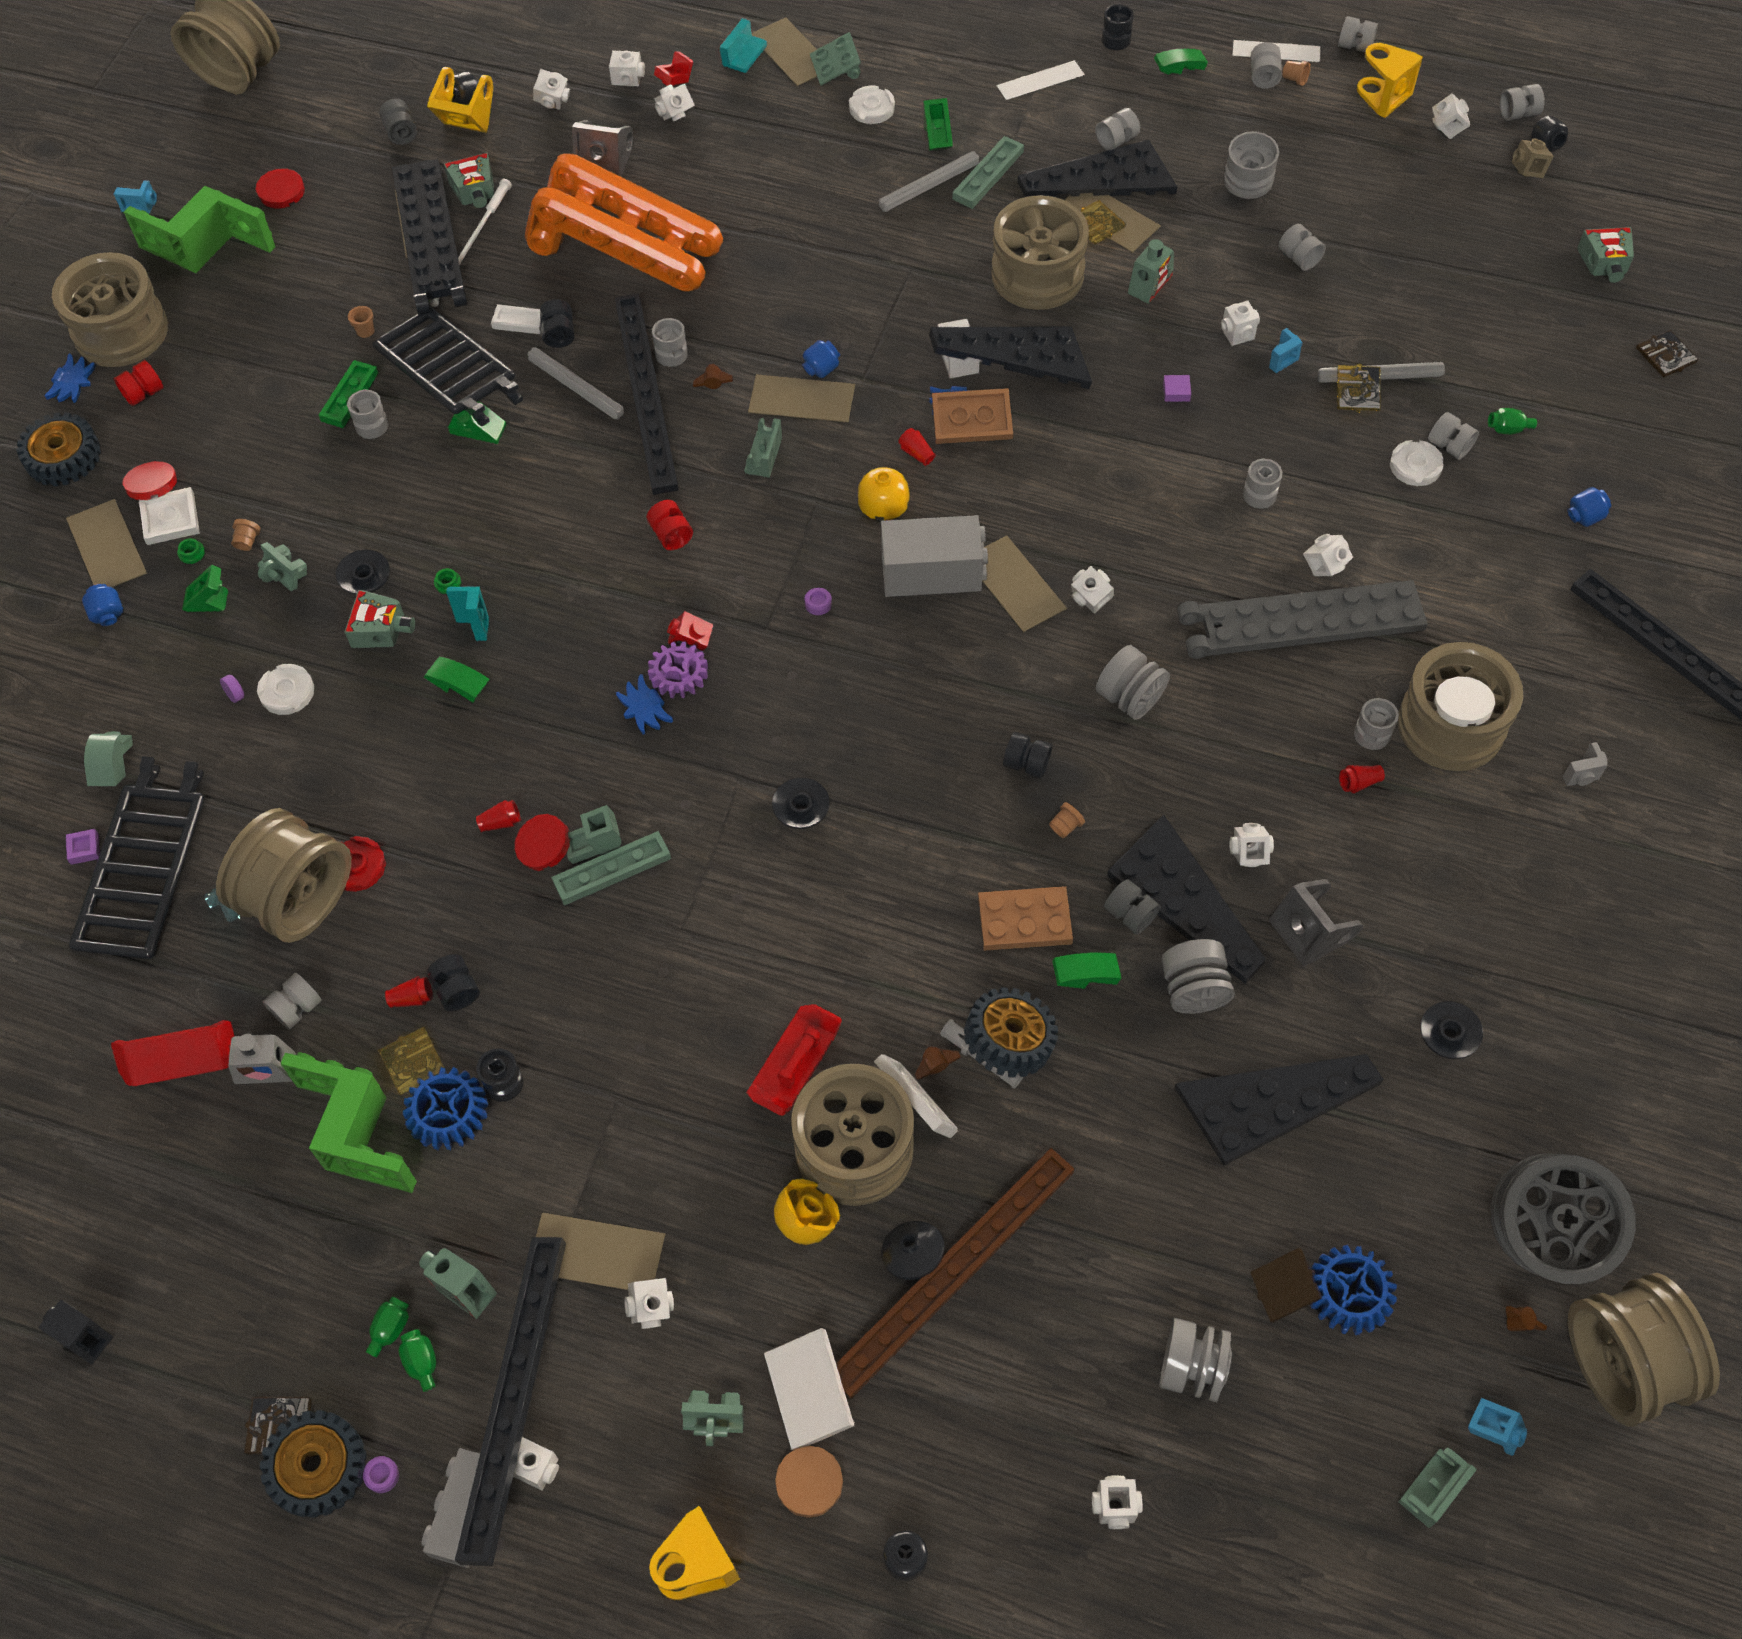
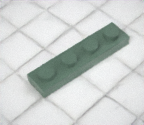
(988, 172)
(611, 868)

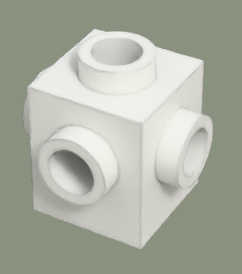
(626, 68)
(551, 89)
(673, 102)
(1451, 116)
(1240, 323)
(1328, 555)
(1091, 588)
(1255, 853)
(657, 1294)
(1117, 1489)

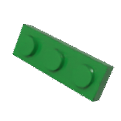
(357, 378)

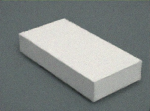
(516, 319)

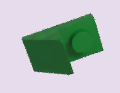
(937, 124)
(465, 426)
(206, 592)

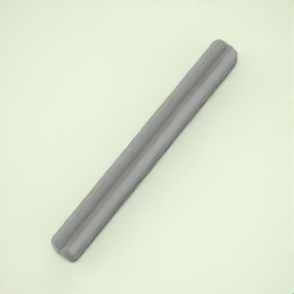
(928, 181)
(1393, 371)
(575, 383)

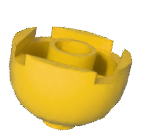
(883, 493)
(805, 1212)

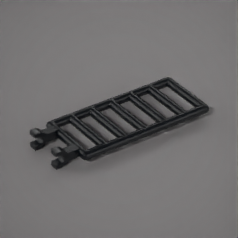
(431, 386)
(142, 789)

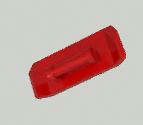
(174, 1054)
(794, 1058)

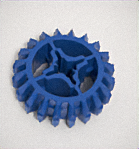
(461, 1090)
(1362, 1296)

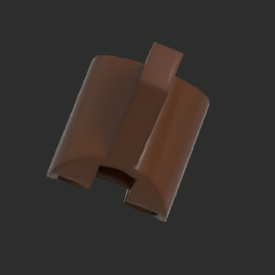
(712, 377)
(935, 1061)
(1523, 1319)

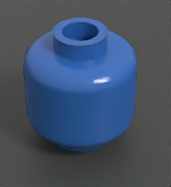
(820, 359)
(1589, 506)
(102, 604)

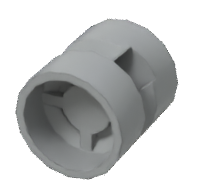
(1350, 31)
(1266, 65)
(1522, 102)
(1117, 129)
(1302, 247)
(669, 342)
(367, 414)
(1446, 430)
(1262, 483)
(1376, 723)
(292, 1001)

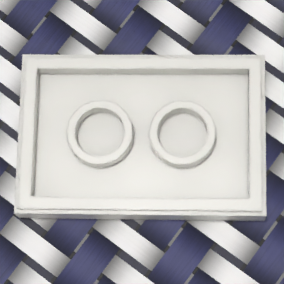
(918, 1097)
(809, 1389)

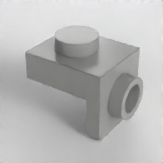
(1586, 770)

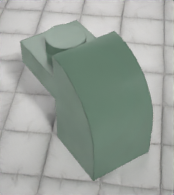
(105, 758)
(596, 837)

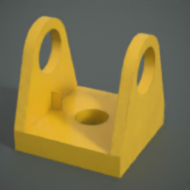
(1400, 76)
(471, 117)
(701, 1552)

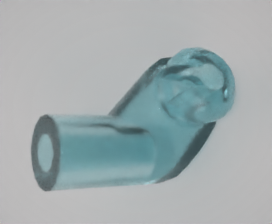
(212, 901)

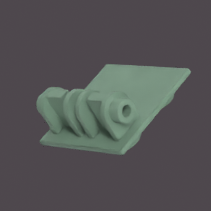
(836, 59)

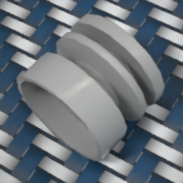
(1251, 165)
(1132, 682)
(1197, 976)
(1196, 1359)

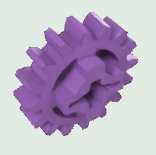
(674, 667)

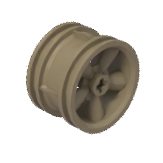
(1044, 229)

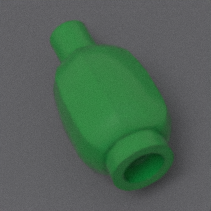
(1510, 421)
(387, 1325)
(418, 1358)

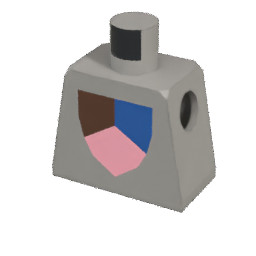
(256, 1059)

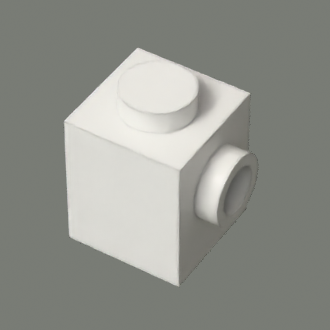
(535, 1464)

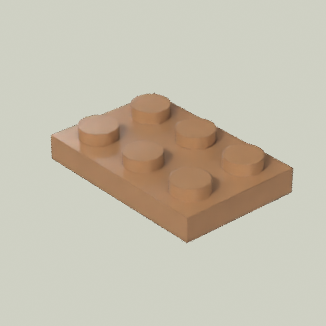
(972, 416)
(1025, 918)

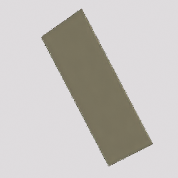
(789, 50)
(1137, 227)
(801, 398)
(106, 545)
(1019, 586)
(604, 1251)

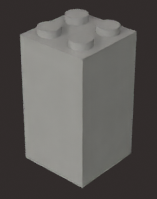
(933, 555)

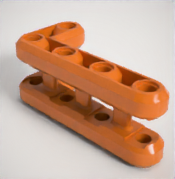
(568, 209)

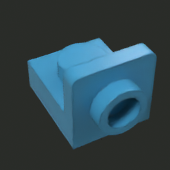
(138, 198)
(1286, 351)
(1498, 1425)

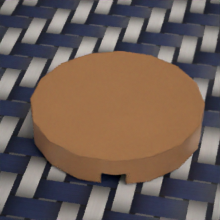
(809, 1481)

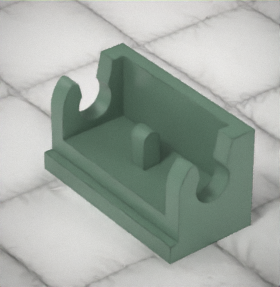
(764, 449)
(1437, 1486)

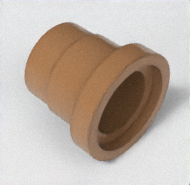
(1297, 71)
(362, 320)
(244, 534)
(1066, 820)

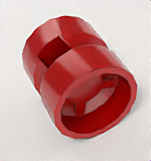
(138, 383)
(669, 525)

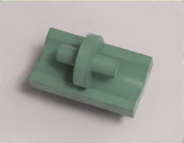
(277, 566)
(712, 1419)

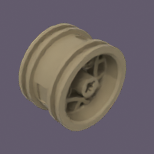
(110, 309)
(1447, 744)
(283, 874)
(1643, 1349)

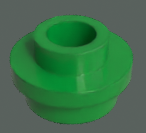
(190, 551)
(444, 576)

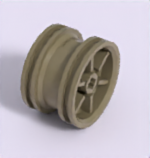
(225, 42)

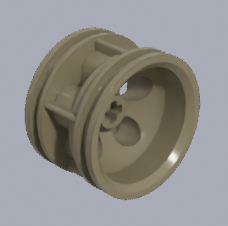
(882, 1167)

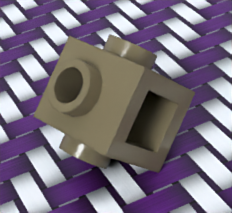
(1532, 158)

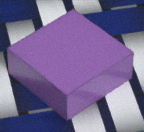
(1176, 388)
(82, 846)

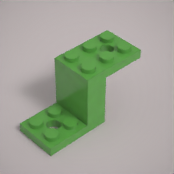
(200, 229)
(348, 1121)

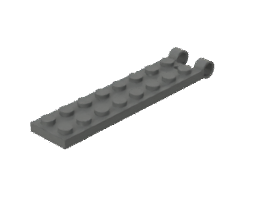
(1303, 618)

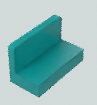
(741, 48)
(470, 608)

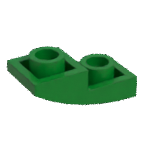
(1175, 60)
(457, 676)
(1082, 968)

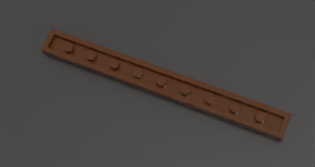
(952, 1273)

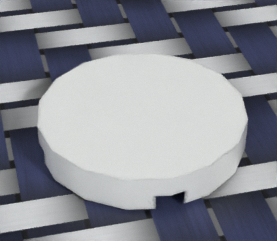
(871, 104)
(1416, 463)
(285, 689)
(1464, 701)

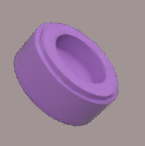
(818, 601)
(232, 688)
(381, 1474)

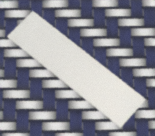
(1288, 51)
(1040, 80)

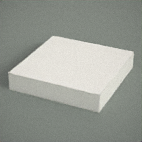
(169, 516)

